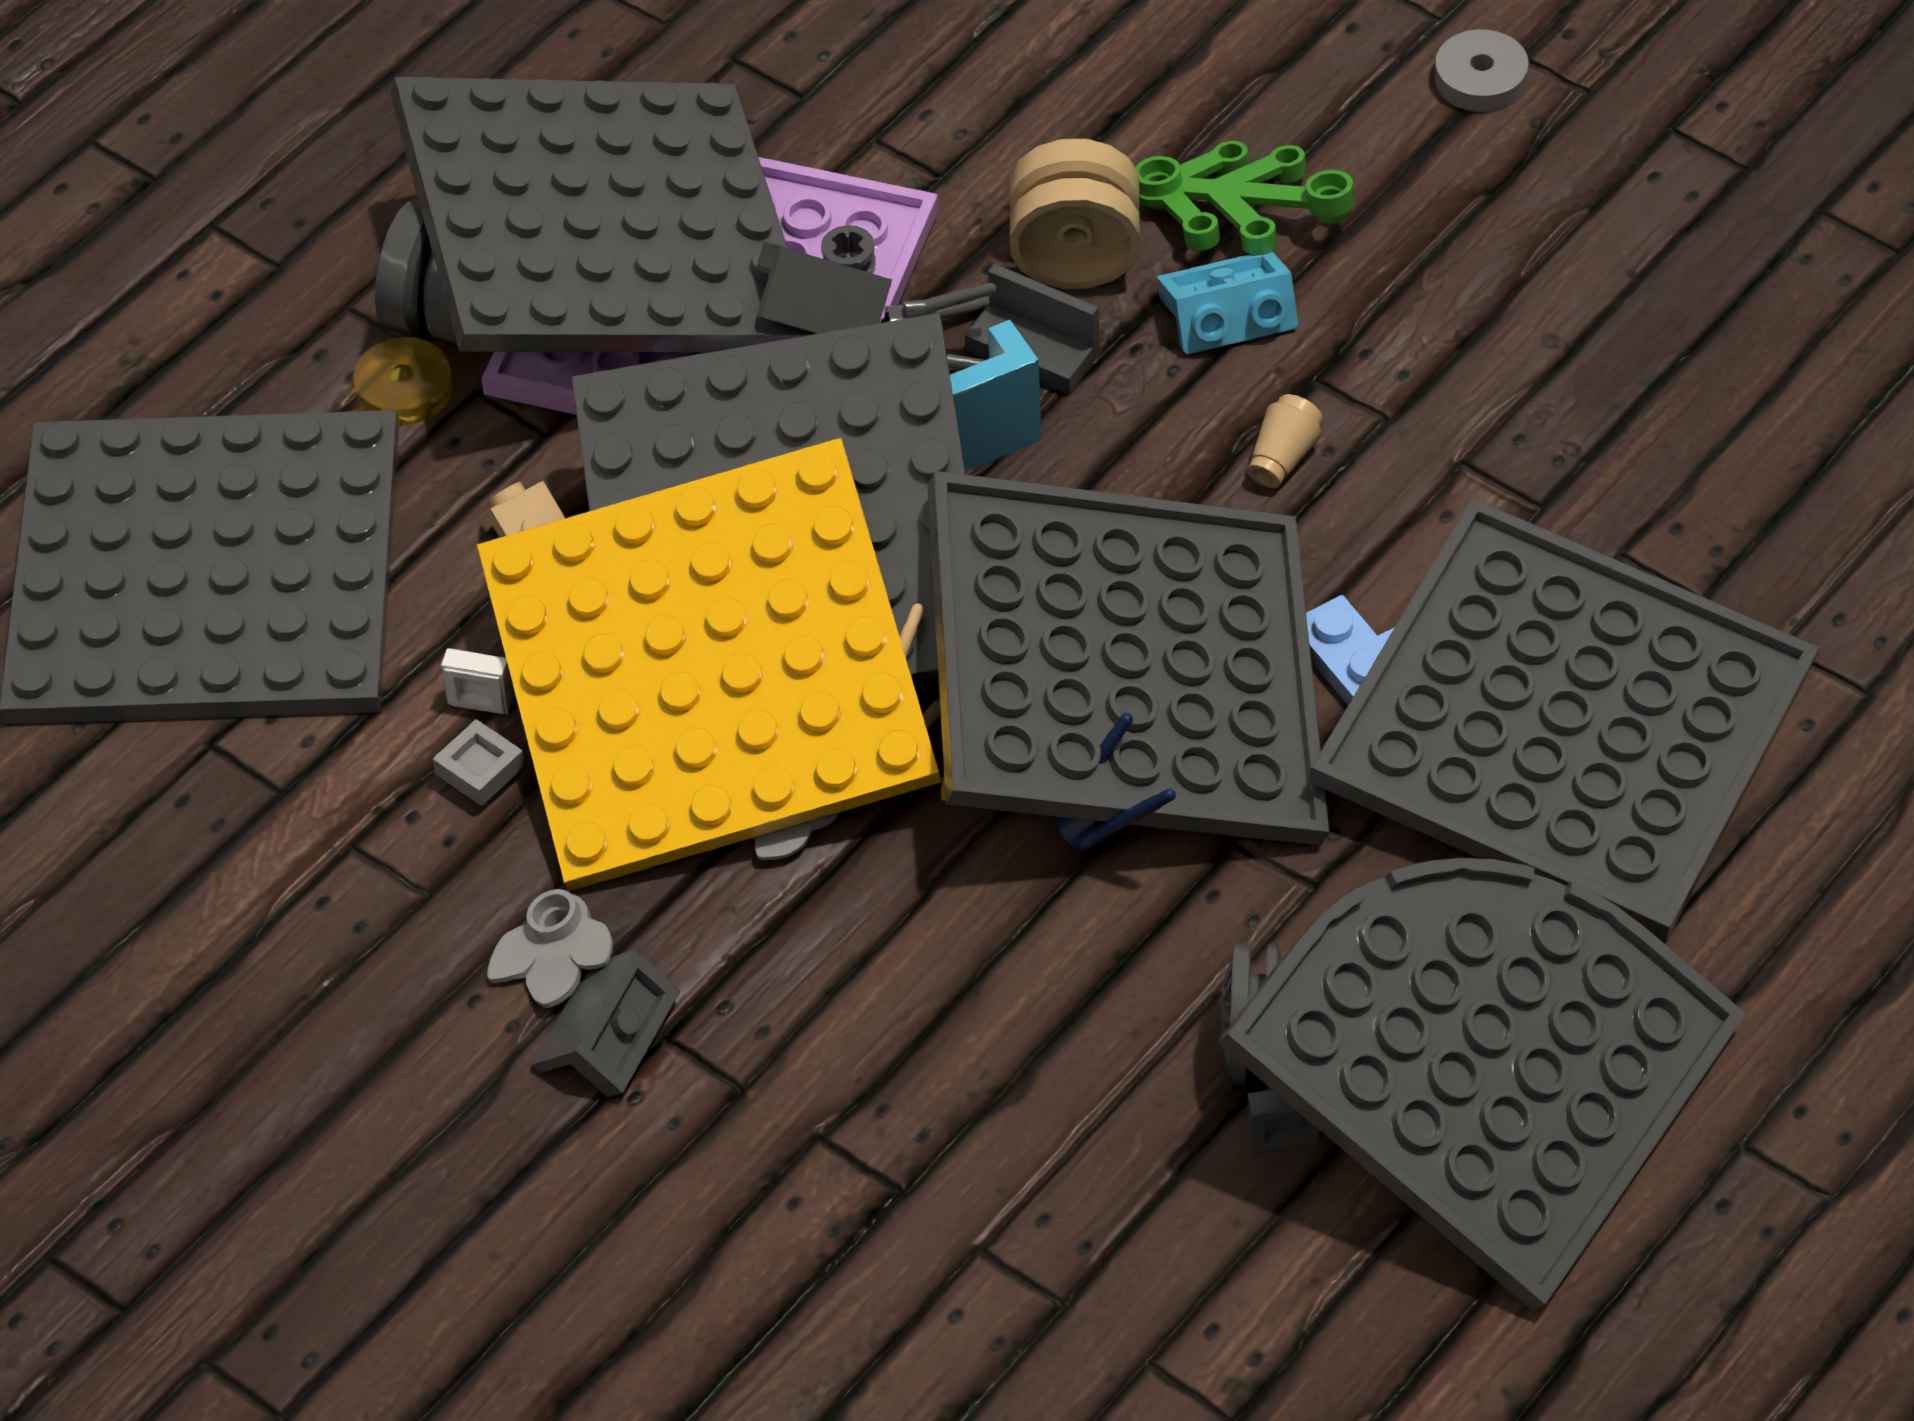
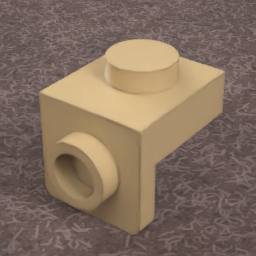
(521, 509)

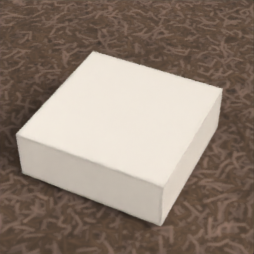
(477, 681)

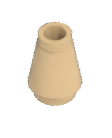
(1284, 439)

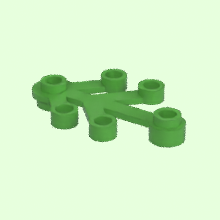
(1172, 185)

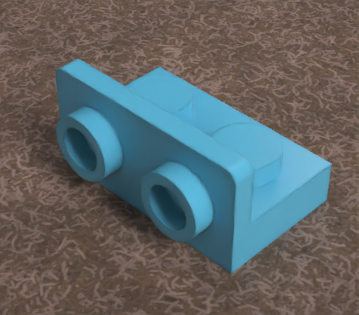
(1230, 301)

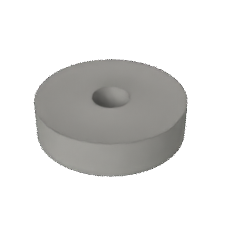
(1481, 70)

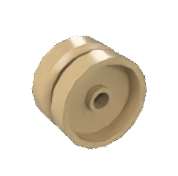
(1074, 214)

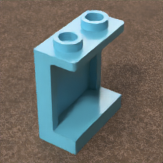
(998, 399)

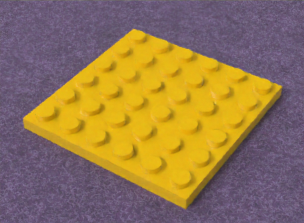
(706, 664)

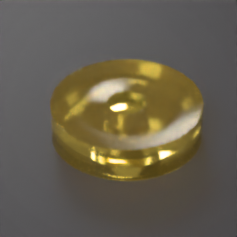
(402, 359)

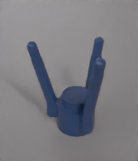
(1088, 834)

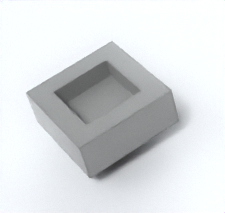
(478, 762)

